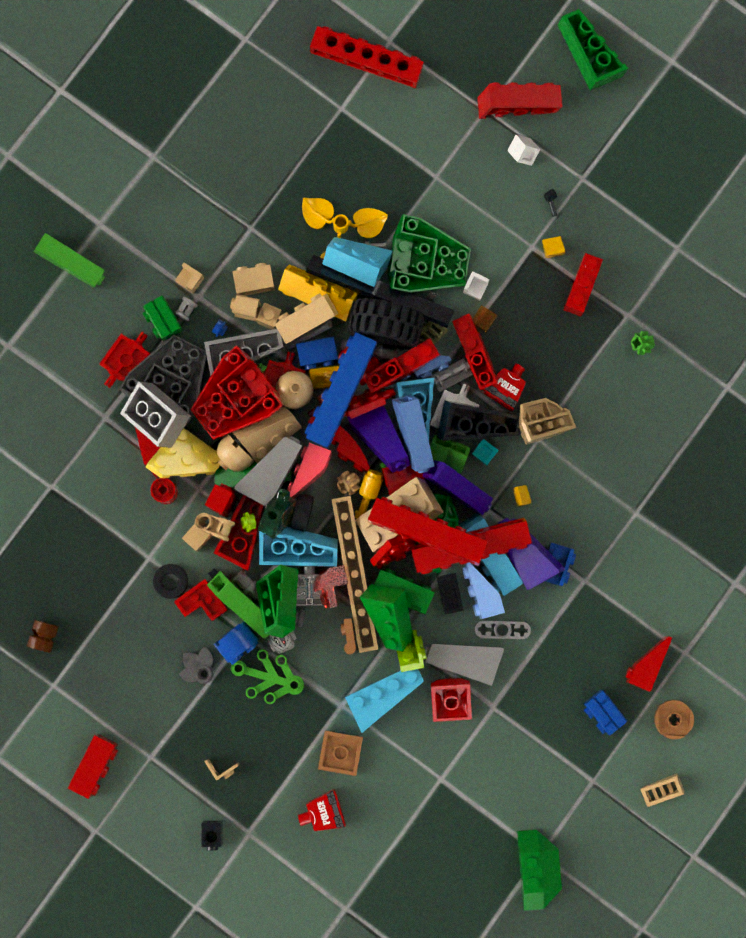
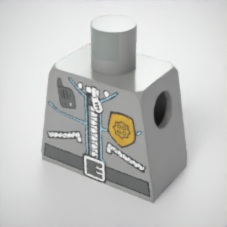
(305, 592)

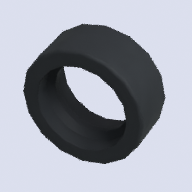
(302, 512)

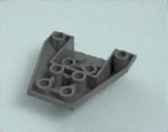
(174, 368)

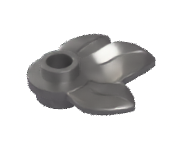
(196, 664)

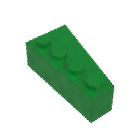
(593, 56)

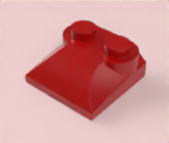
(451, 700)

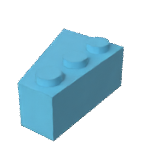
(357, 260)

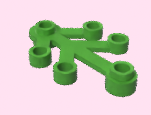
(271, 677)

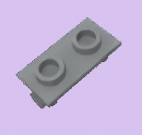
(452, 375)

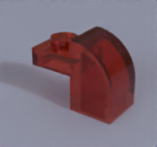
(327, 581)

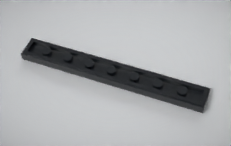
(381, 291)

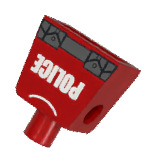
(508, 388)
(323, 812)

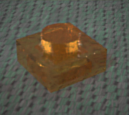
(484, 318)

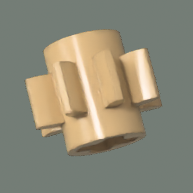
(348, 483)

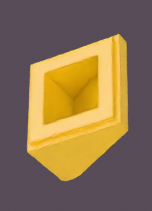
(553, 247)
(522, 495)

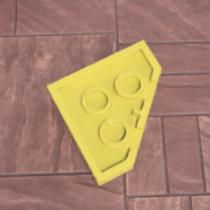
(185, 458)

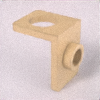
(225, 774)

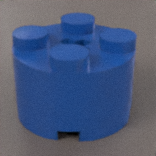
(236, 642)

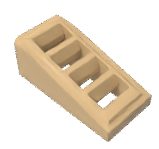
(680, 790)

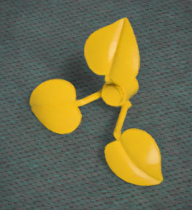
(320, 211)

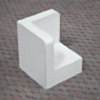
(523, 150)
(476, 286)

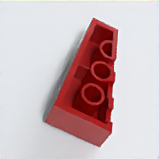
(519, 99)
(241, 544)

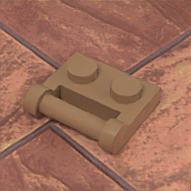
(347, 629)

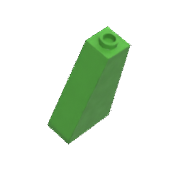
(69, 260)
(238, 602)

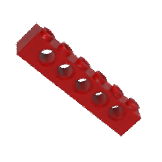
(371, 65)

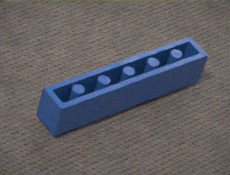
(341, 390)

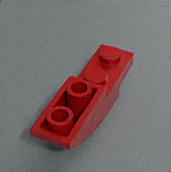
(475, 351)
(401, 366)
(348, 449)

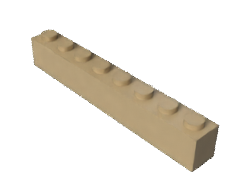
(354, 571)

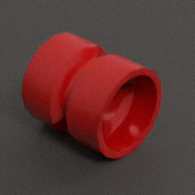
(164, 490)

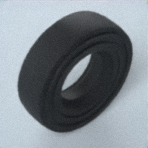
(170, 569)

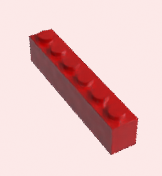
(427, 531)
(499, 537)

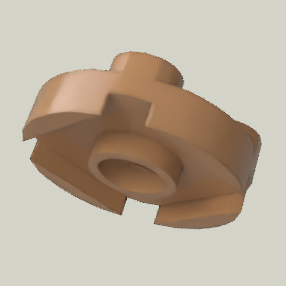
(681, 711)

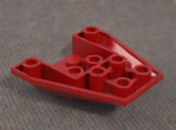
(235, 396)

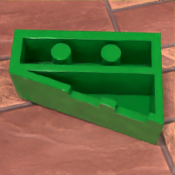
(278, 600)
(389, 615)

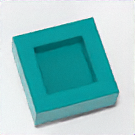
(485, 452)

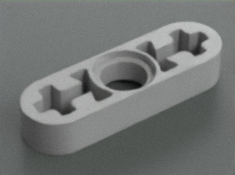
(507, 623)

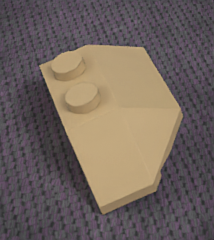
(543, 420)

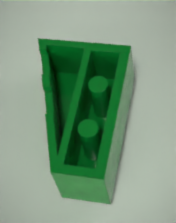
(417, 596)

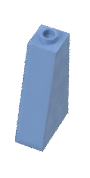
(413, 432)

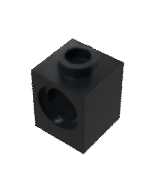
(216, 826)

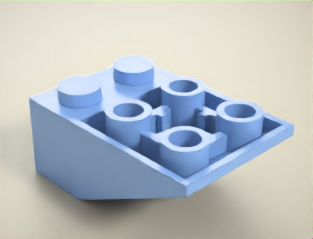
(486, 597)

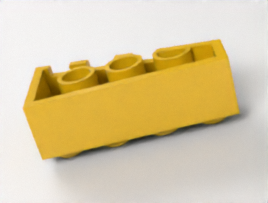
(304, 286)

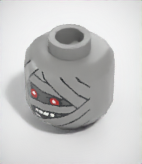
(283, 644)

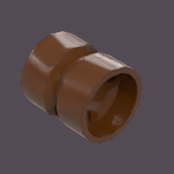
(42, 636)

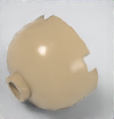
(295, 389)
(233, 455)

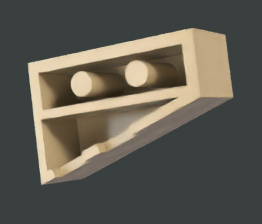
(305, 317)
(266, 434)

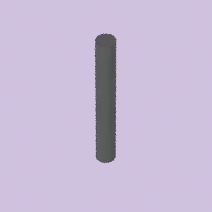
(313, 332)

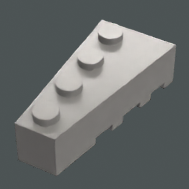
(255, 345)

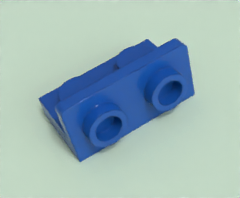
(565, 558)

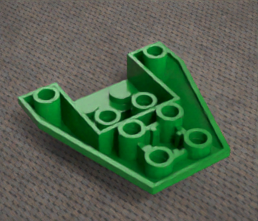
(426, 258)

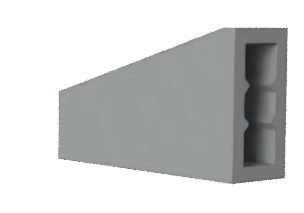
(270, 473)
(469, 661)

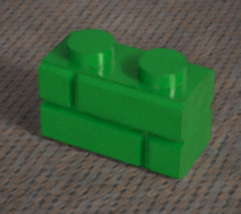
(162, 318)

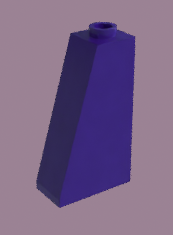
(381, 437)
(458, 487)
(534, 563)

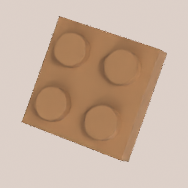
(340, 753)

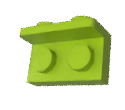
(413, 654)

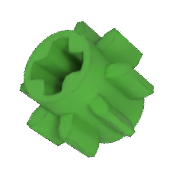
(642, 342)

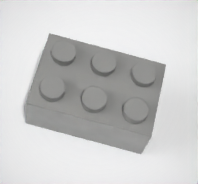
(155, 414)

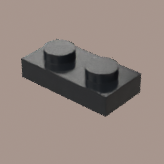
(449, 593)

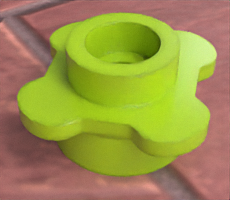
(248, 521)

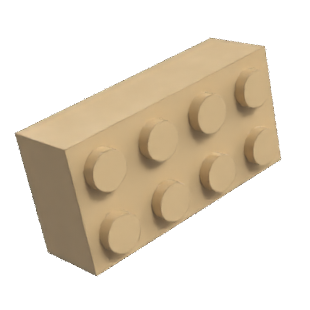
(415, 495)

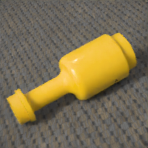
(369, 490)

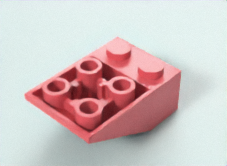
(312, 467)

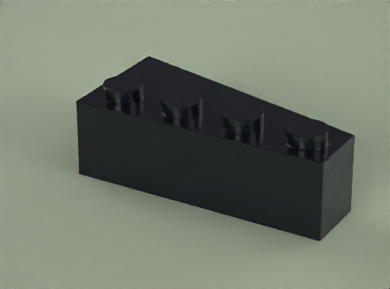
(470, 421)

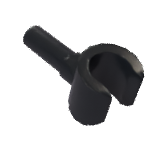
(549, 197)

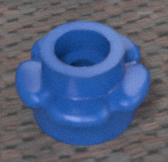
(220, 328)

